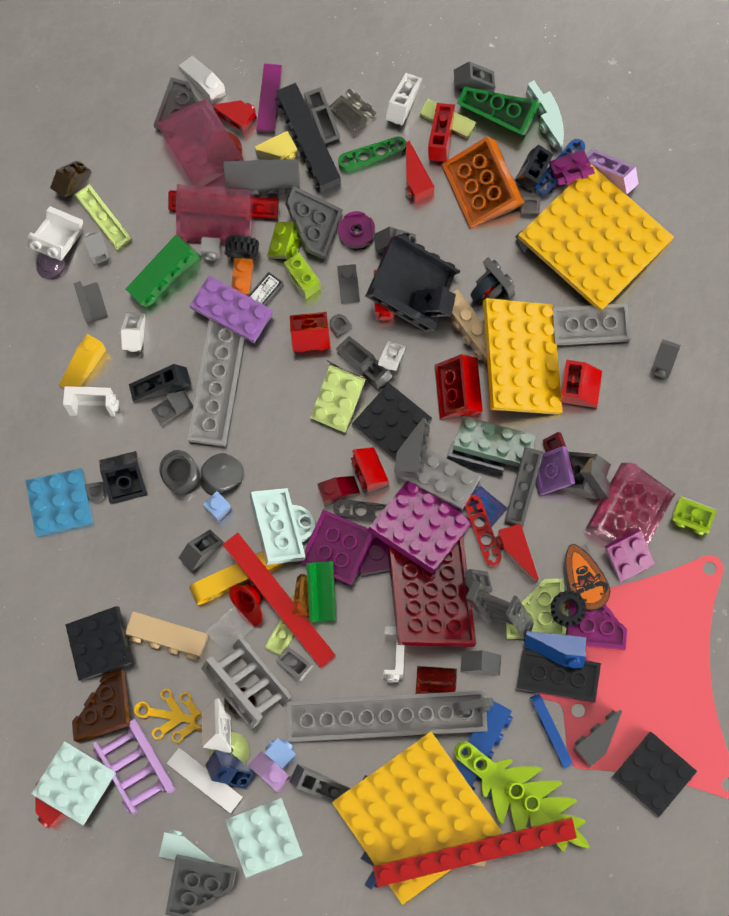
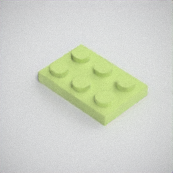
(337, 398)

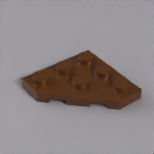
(104, 709)

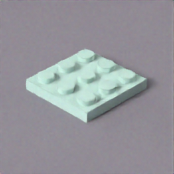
(73, 783)
(263, 837)

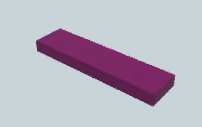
(267, 107)

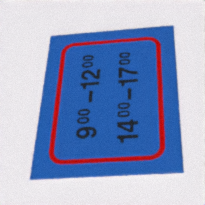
(492, 506)

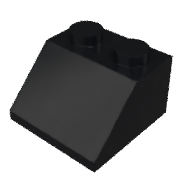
(122, 477)

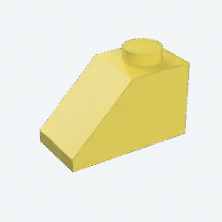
(277, 148)

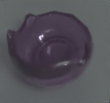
(48, 266)

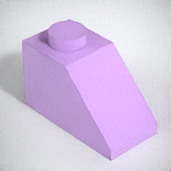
(269, 771)

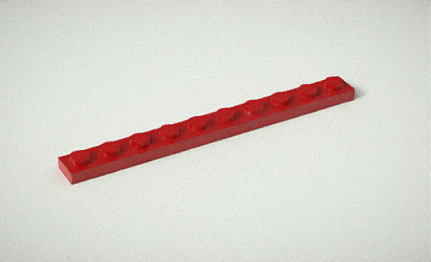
(474, 852)

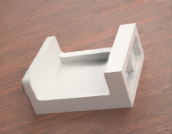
(56, 234)
(89, 396)
(394, 676)

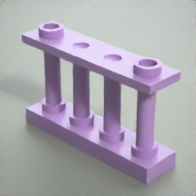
(153, 766)

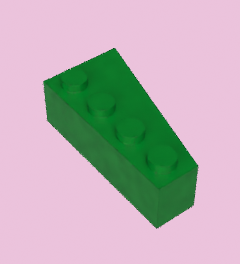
(505, 109)
(163, 270)

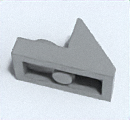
(294, 664)

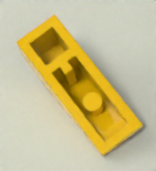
(83, 362)

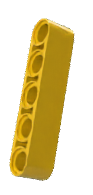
(223, 580)

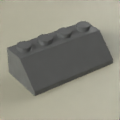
(263, 176)

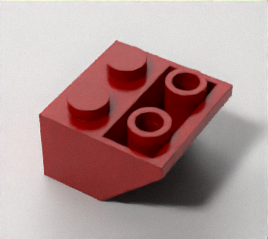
(580, 384)
(370, 470)

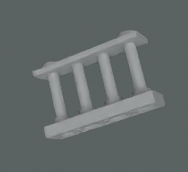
(238, 698)

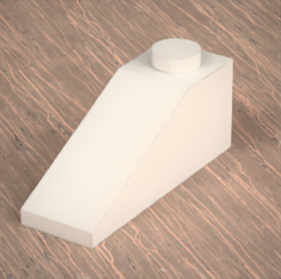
(203, 79)
(403, 98)

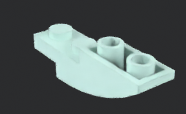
(550, 118)

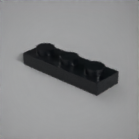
(475, 461)

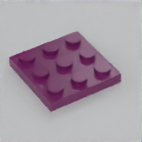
(339, 542)

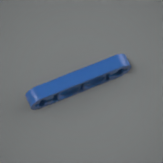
(552, 181)
(551, 730)

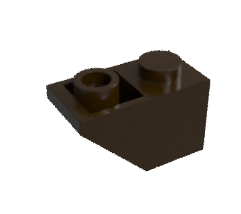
(69, 178)

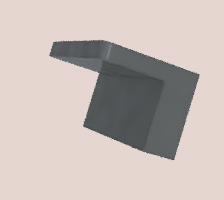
(90, 301)

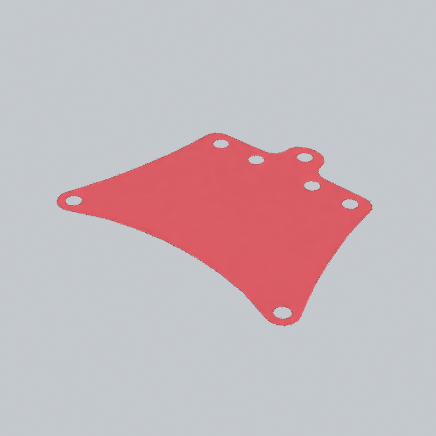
(661, 675)

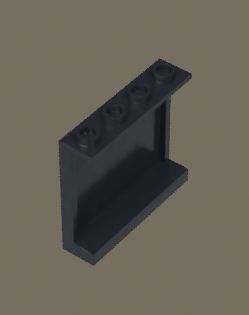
(402, 272)

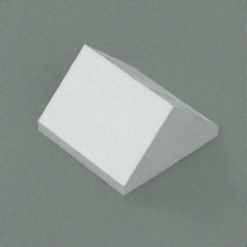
(216, 727)

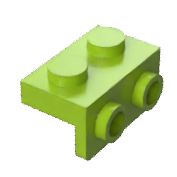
(284, 241)
(693, 515)

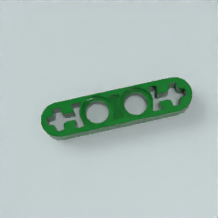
(371, 151)

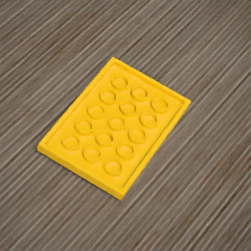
(522, 357)

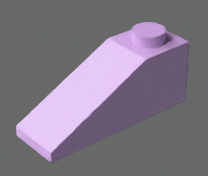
(617, 171)

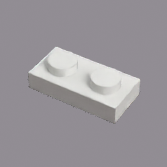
(391, 355)

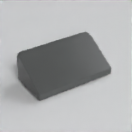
(596, 479)

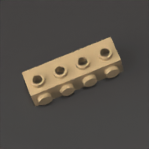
(470, 326)

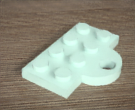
(280, 525)

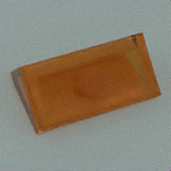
(301, 603)

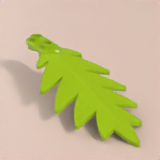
(524, 798)

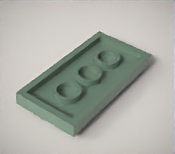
(492, 441)

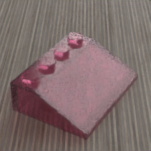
(199, 141)
(212, 212)
(633, 504)

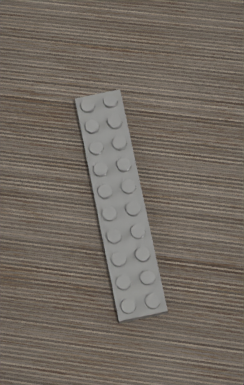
(382, 716)

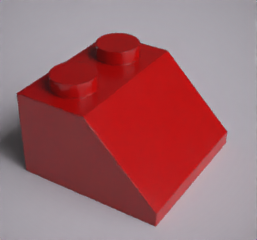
(309, 332)

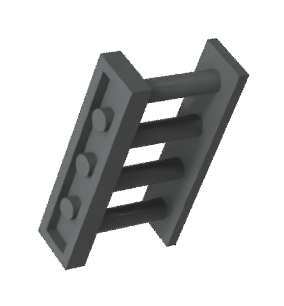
(492, 607)

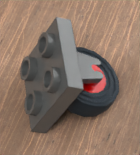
(492, 283)

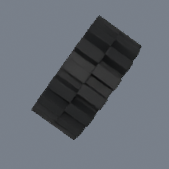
(241, 247)
(571, 596)

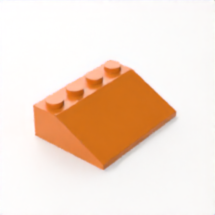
(482, 182)

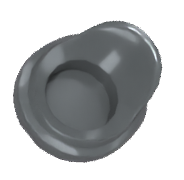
(179, 471)
(221, 473)

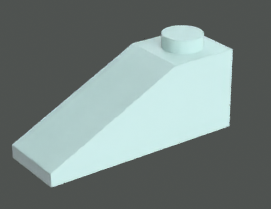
(174, 843)

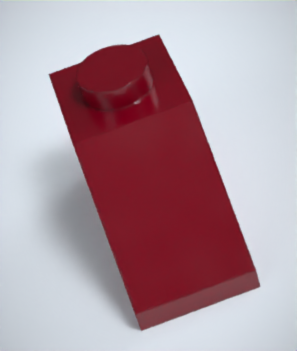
(338, 488)

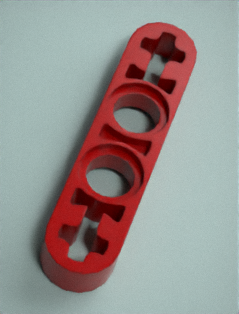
(484, 530)

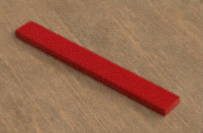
(278, 599)

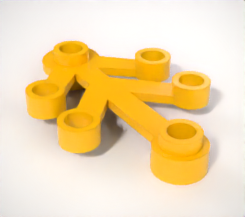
(175, 717)

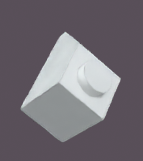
(133, 332)

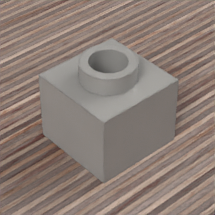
(211, 248)

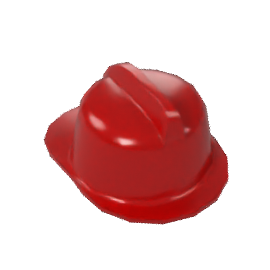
(247, 600)

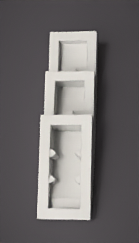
(199, 777)

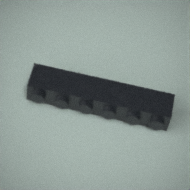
(308, 137)

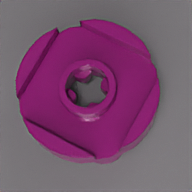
(363, 222)

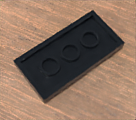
(547, 677)

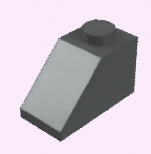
(474, 76)
(665, 358)
(200, 549)

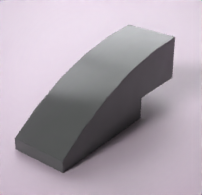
(322, 115)
(364, 362)

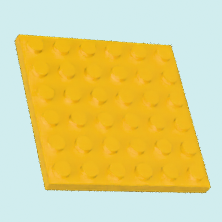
(595, 238)
(413, 809)

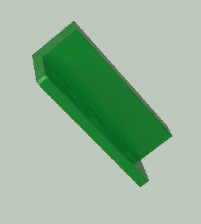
(321, 591)

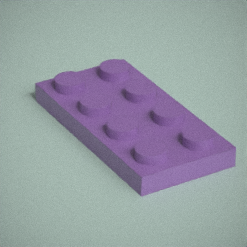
(231, 309)

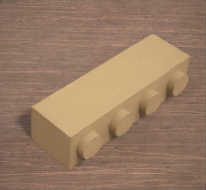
(166, 635)

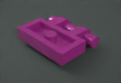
(571, 167)

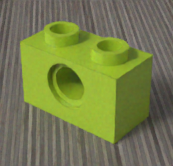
(302, 275)

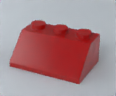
(458, 387)

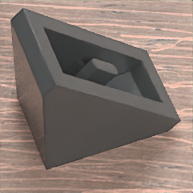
(480, 662)

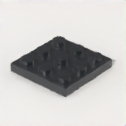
(389, 420)
(99, 643)
(654, 774)

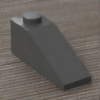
(317, 784)

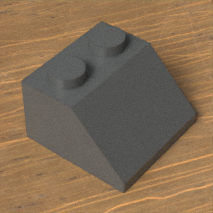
(581, 486)

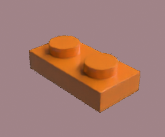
(242, 275)

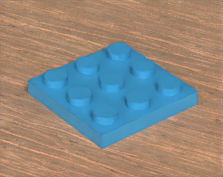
(59, 502)

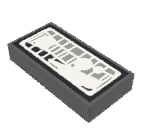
(266, 289)

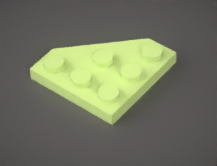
(539, 608)

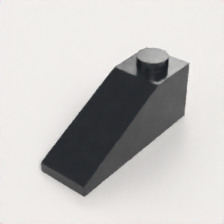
(159, 383)

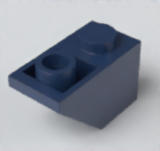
(228, 769)

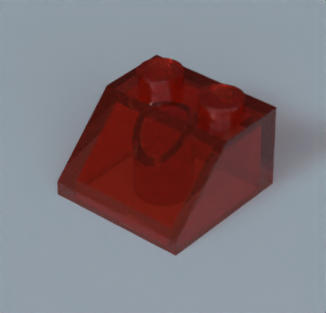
(435, 680)

